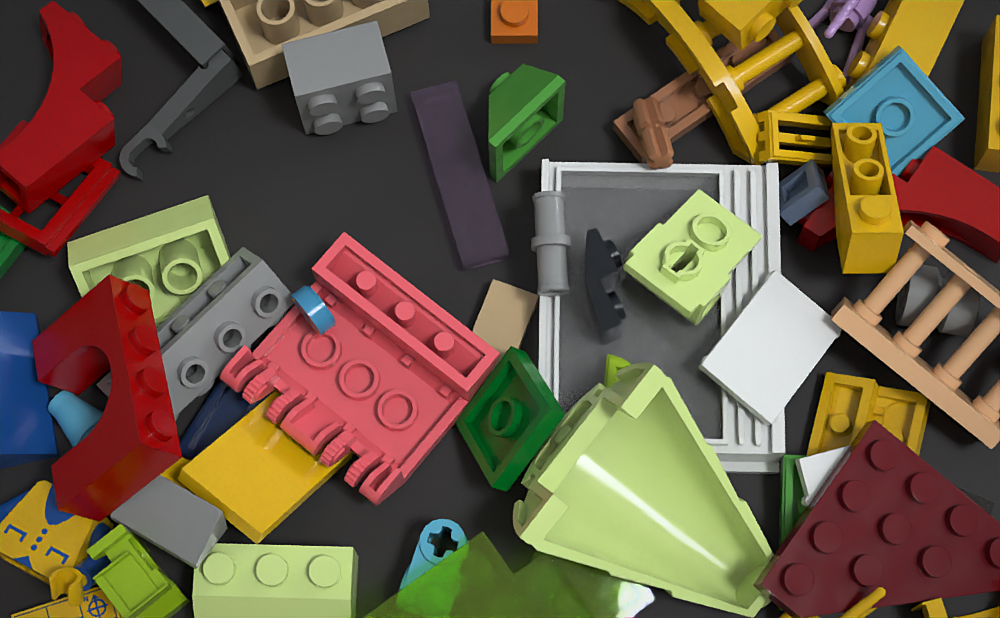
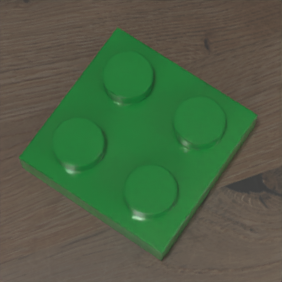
(509, 418)

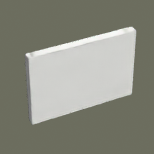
(770, 347)

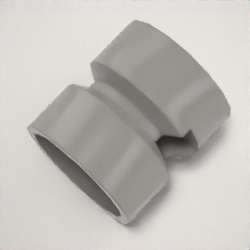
(921, 291)

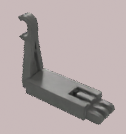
(198, 90)

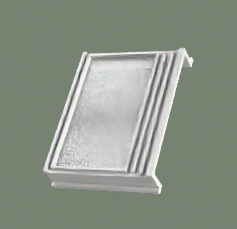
(625, 206)

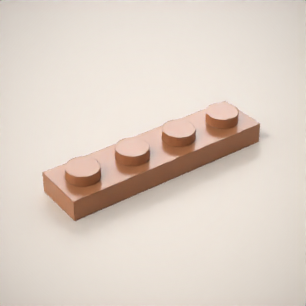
(685, 98)

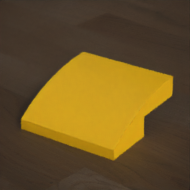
(852, 401)

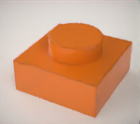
(514, 21)

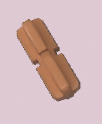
(650, 128)

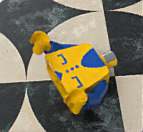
(51, 542)

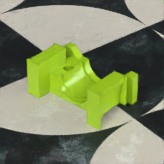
(134, 578)

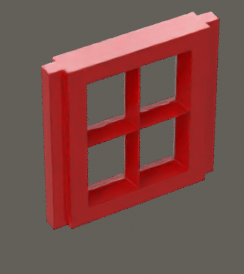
(70, 215)

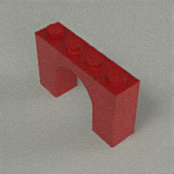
(138, 428)

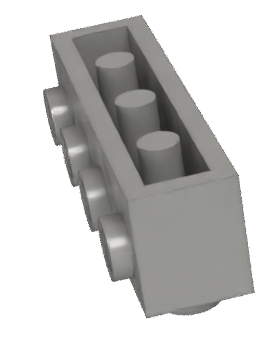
(215, 324)

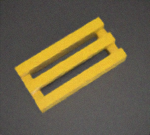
(772, 138)

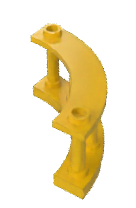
(693, 48)

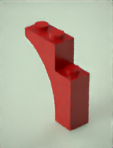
(72, 121)
(932, 191)

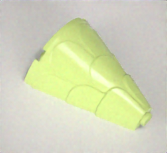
(643, 497)

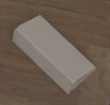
(173, 520)

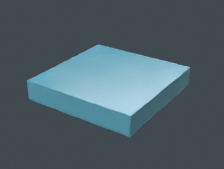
(906, 104)

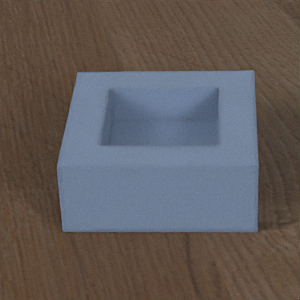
(802, 192)

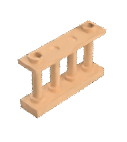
(902, 349)

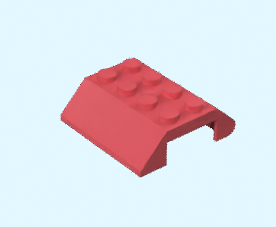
(374, 382)

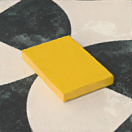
(257, 473)

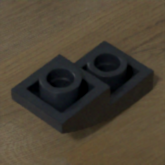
(602, 275)

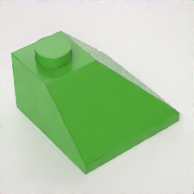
(521, 114)

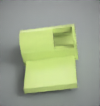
(692, 256)

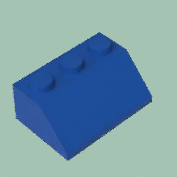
(25, 423)

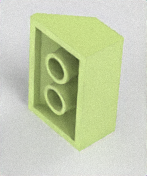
(160, 252)
(276, 582)

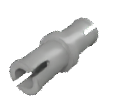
(550, 243)

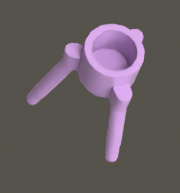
(846, 16)

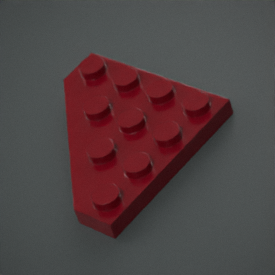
(885, 525)

